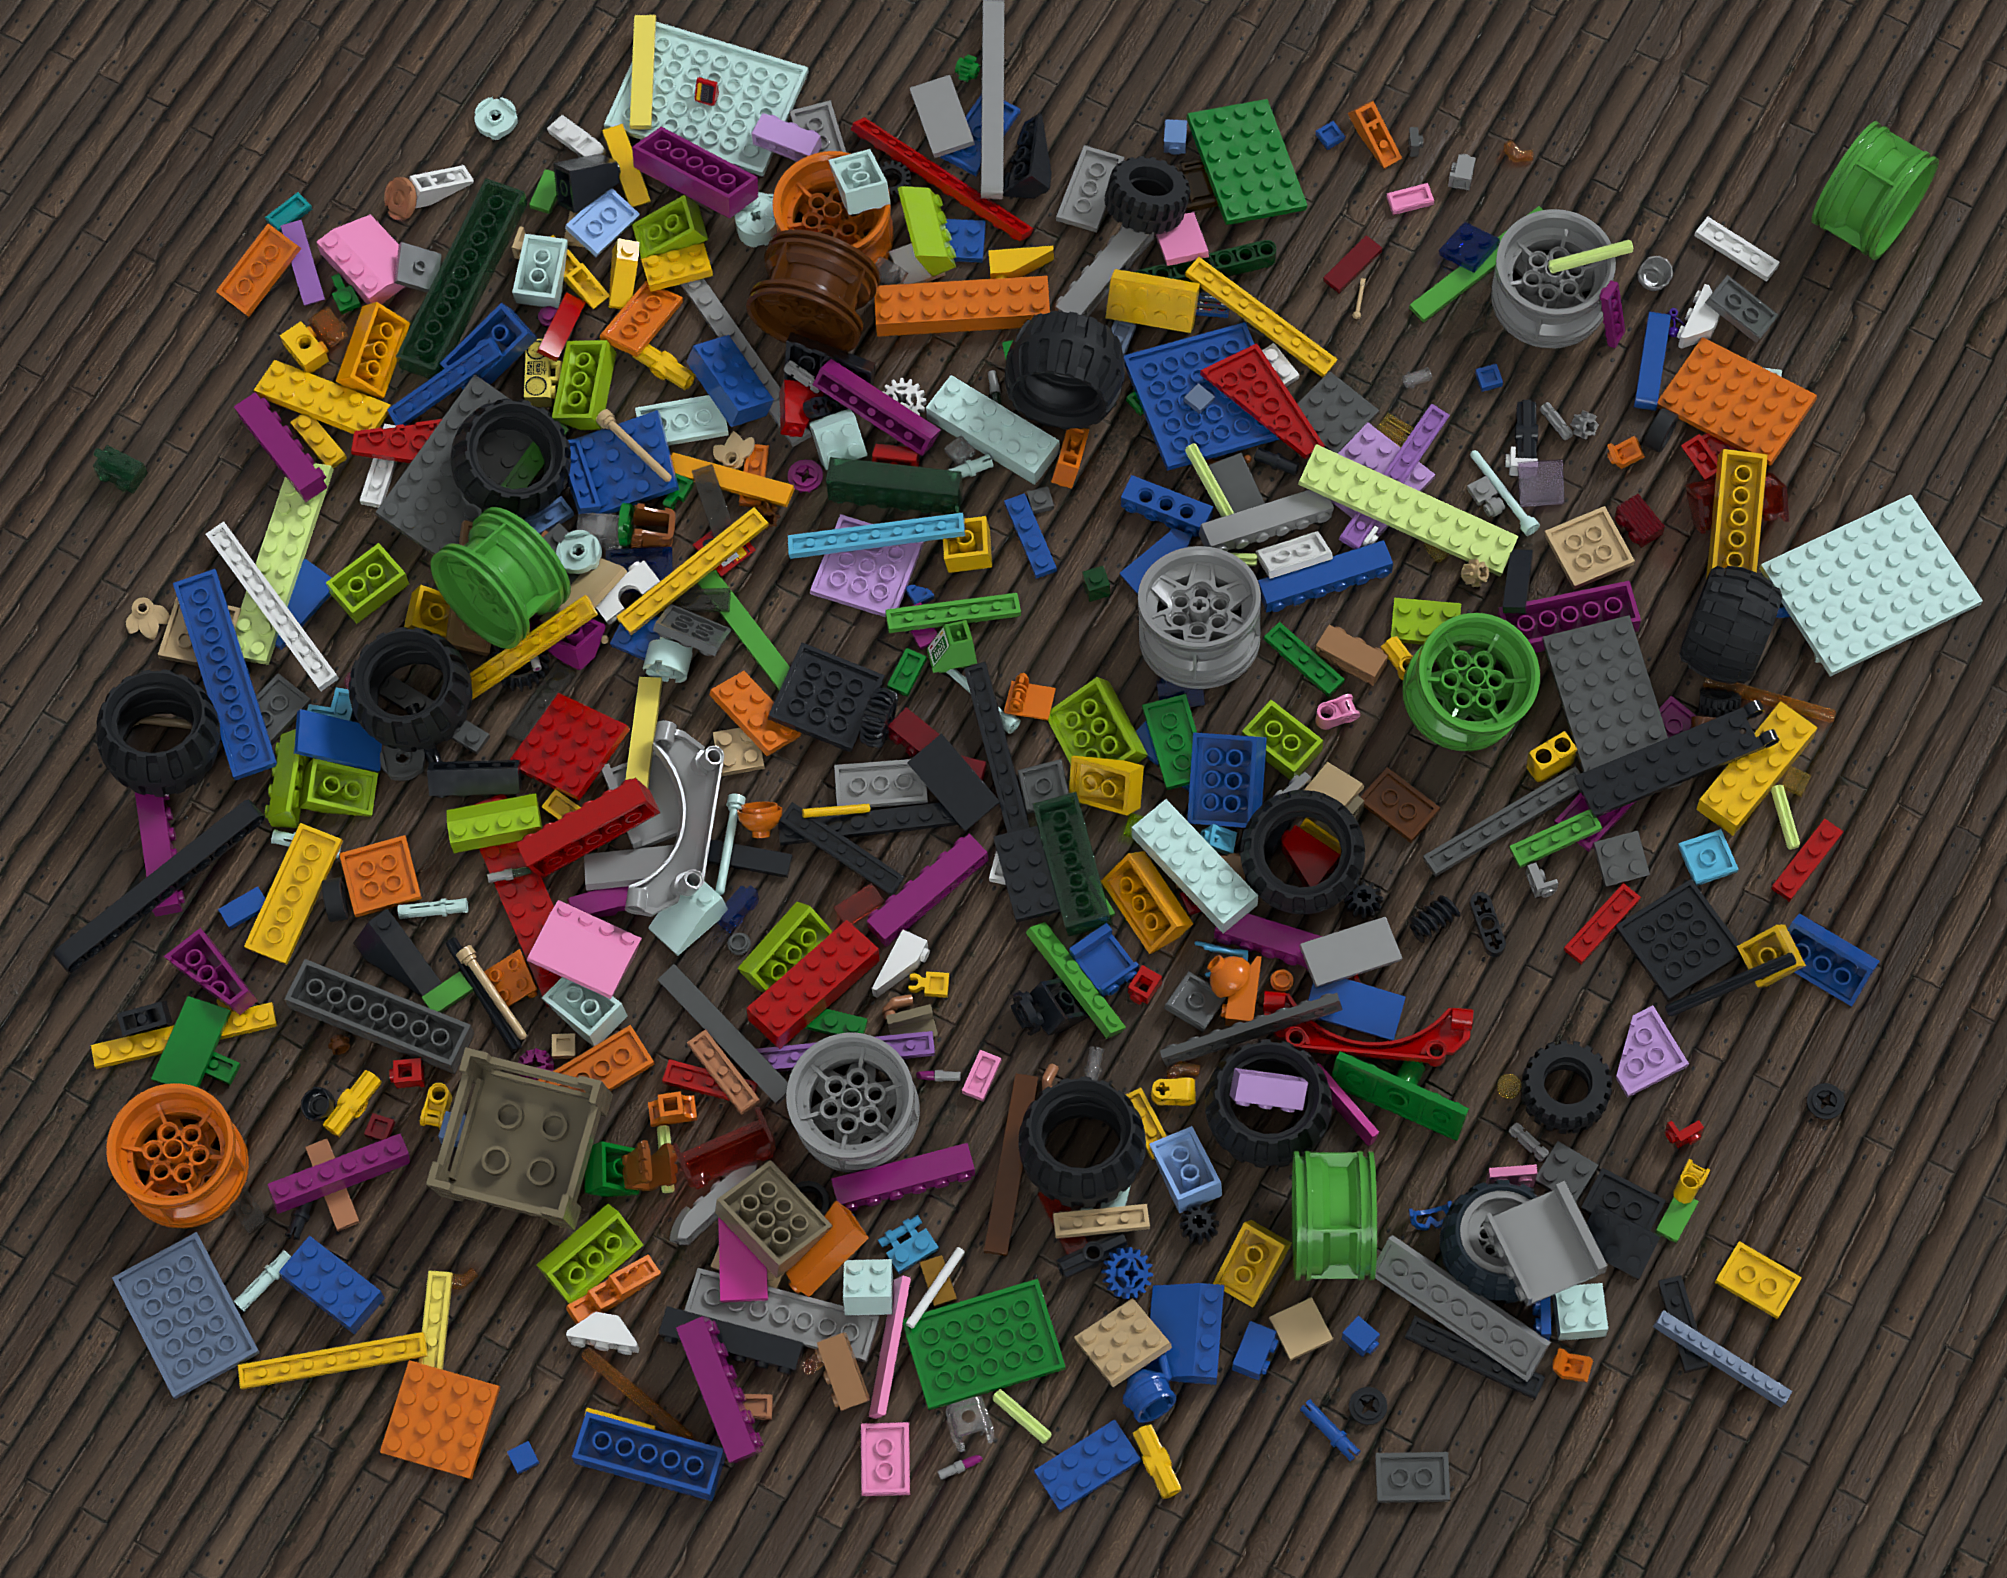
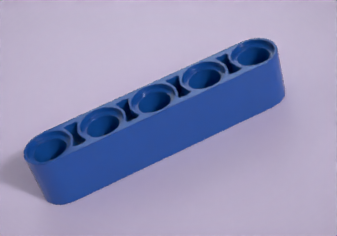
(1652, 361)

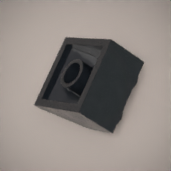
(1057, 1006)

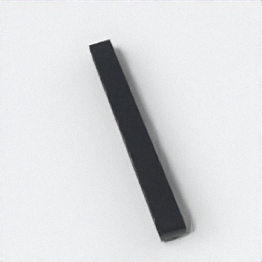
(158, 886)

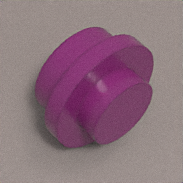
(546, 315)

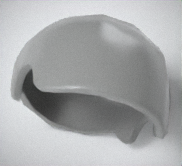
(1655, 273)

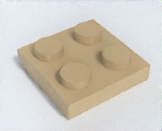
(739, 752)

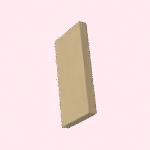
(594, 584)

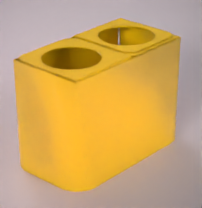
(1541, 771)

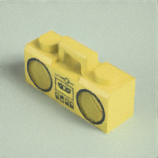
(538, 379)

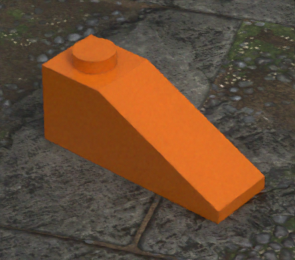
(1375, 133)
(1070, 457)
(1242, 1003)

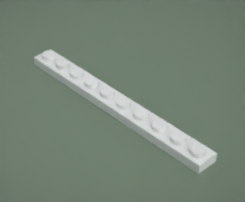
(272, 606)

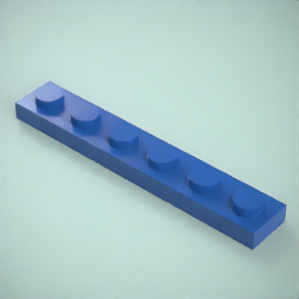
(445, 382)

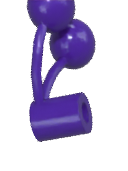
(1673, 331)

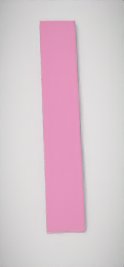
(889, 1348)

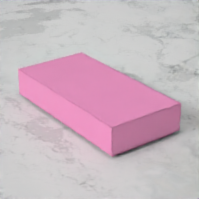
(1410, 199)

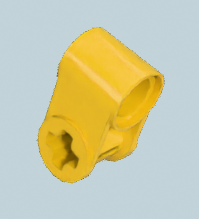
(1177, 1092)
(434, 1110)
(1690, 1182)

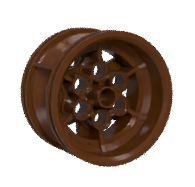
(813, 289)

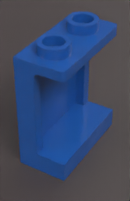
(1104, 960)

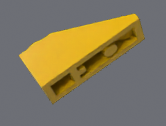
(1018, 261)
(623, 272)

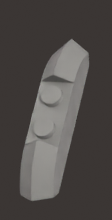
(694, 1221)

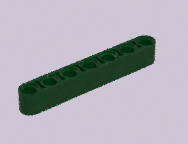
(1232, 256)

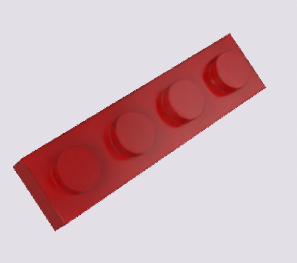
(1807, 860)
(1602, 923)
(695, 1079)

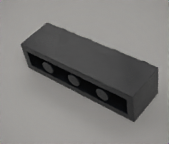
(474, 778)

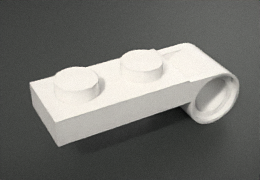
(575, 138)

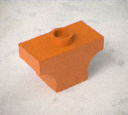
(672, 1109)

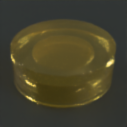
(1509, 1086)

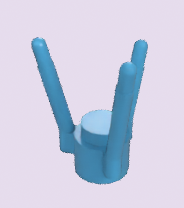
(1224, 950)

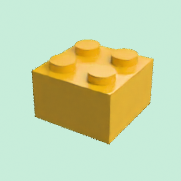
(971, 550)
(1767, 947)

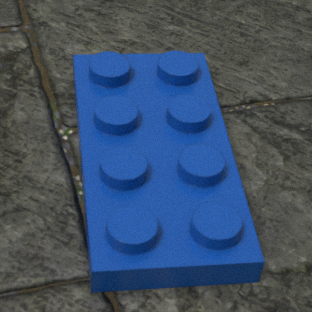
(1087, 1465)

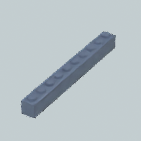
(1722, 1358)

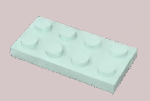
(689, 419)

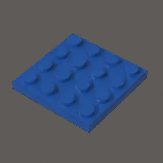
(622, 474)

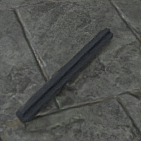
(1730, 984)
(497, 1018)

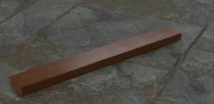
(1009, 1169)

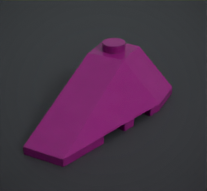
(578, 647)

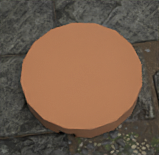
(400, 198)

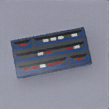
(1210, 306)

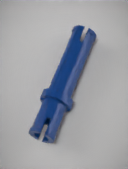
(1337, 1437)

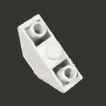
(1701, 320)
(603, 1332)

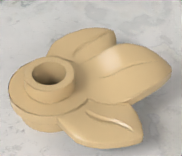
(734, 449)
(146, 621)

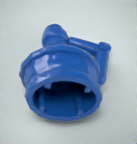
(1149, 1392)

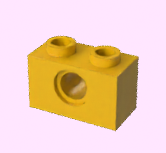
(300, 336)

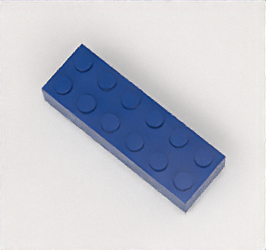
(649, 1456)

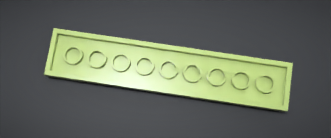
(1407, 509)
(280, 564)

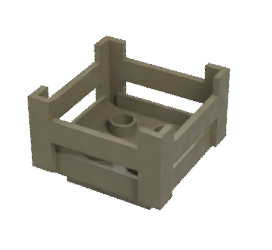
(520, 1139)

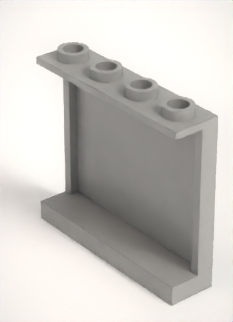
(664, 793)

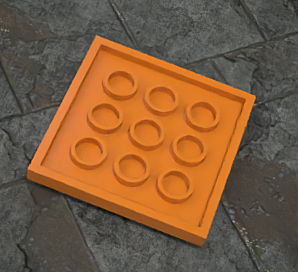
(440, 1419)

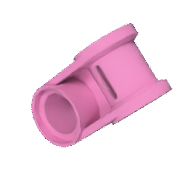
(1341, 712)

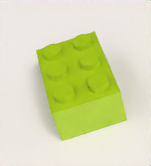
(367, 583)
(1288, 744)

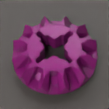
(800, 468)
(542, 1057)

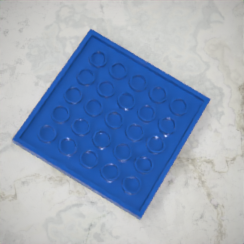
(1169, 373)

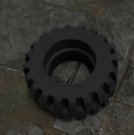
(1147, 195)
(1571, 1058)

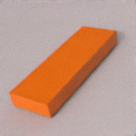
(756, 465)

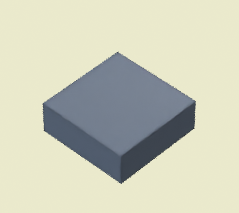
(1199, 398)

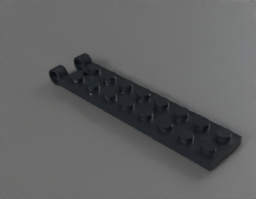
(1673, 760)

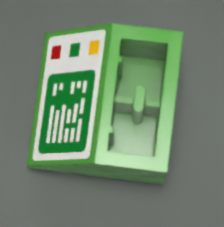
(952, 648)

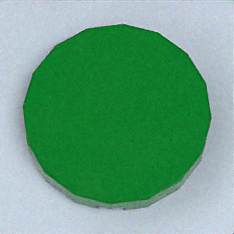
(625, 524)

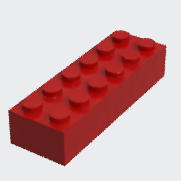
(588, 827)
(813, 984)

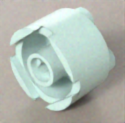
(756, 223)
(667, 660)

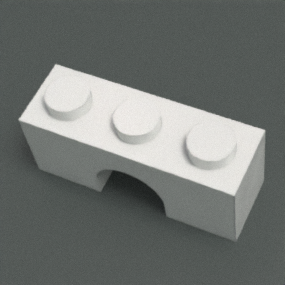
(639, 578)

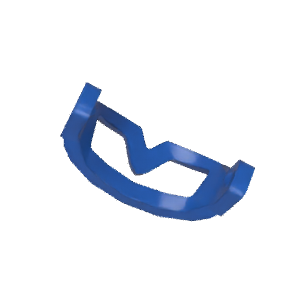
(1430, 1221)

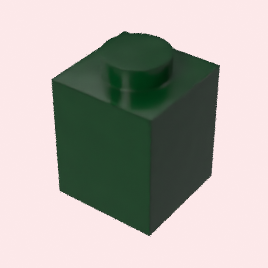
(1096, 583)

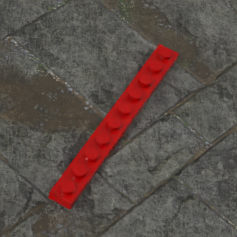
(942, 179)

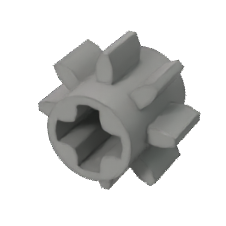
(1584, 424)

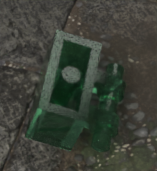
(119, 469)

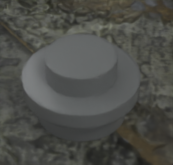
(739, 943)

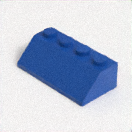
(1831, 960)

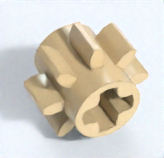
(1475, 573)

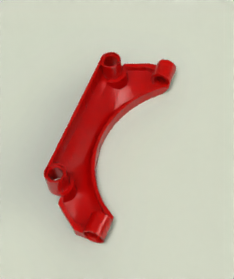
(1446, 1034)

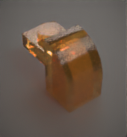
(328, 327)

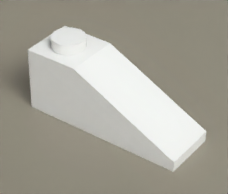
(439, 184)
(902, 961)

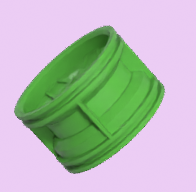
(1874, 190)
(500, 577)
(1492, 640)
(1334, 1215)

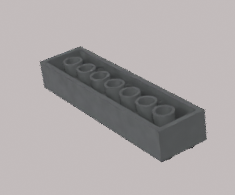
(379, 1016)

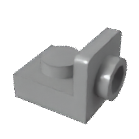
(1536, 880)

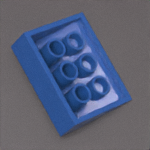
(1226, 779)
(1192, 1324)

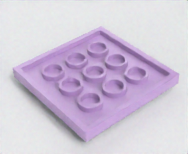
(1376, 452)
(866, 577)

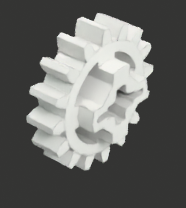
(905, 391)

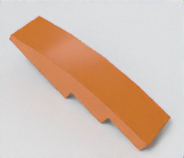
(615, 1289)

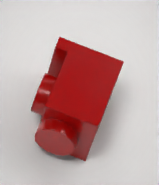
(1144, 978)
(403, 1067)

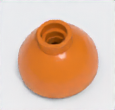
(759, 817)
(1228, 974)

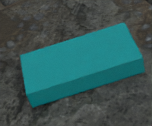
(289, 211)

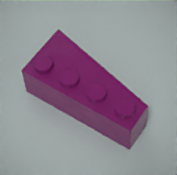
(207, 966)

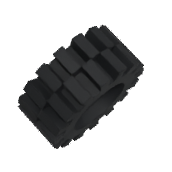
(899, 172)
(1718, 702)

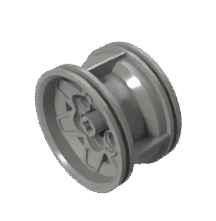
(1522, 306)
(1193, 588)
(816, 1072)

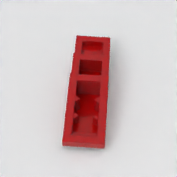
(561, 327)

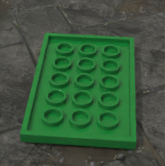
(1246, 161)
(984, 1344)

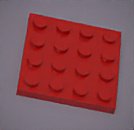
(569, 746)

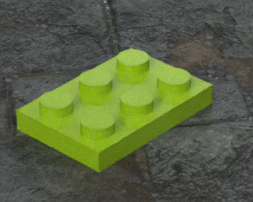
(1417, 619)

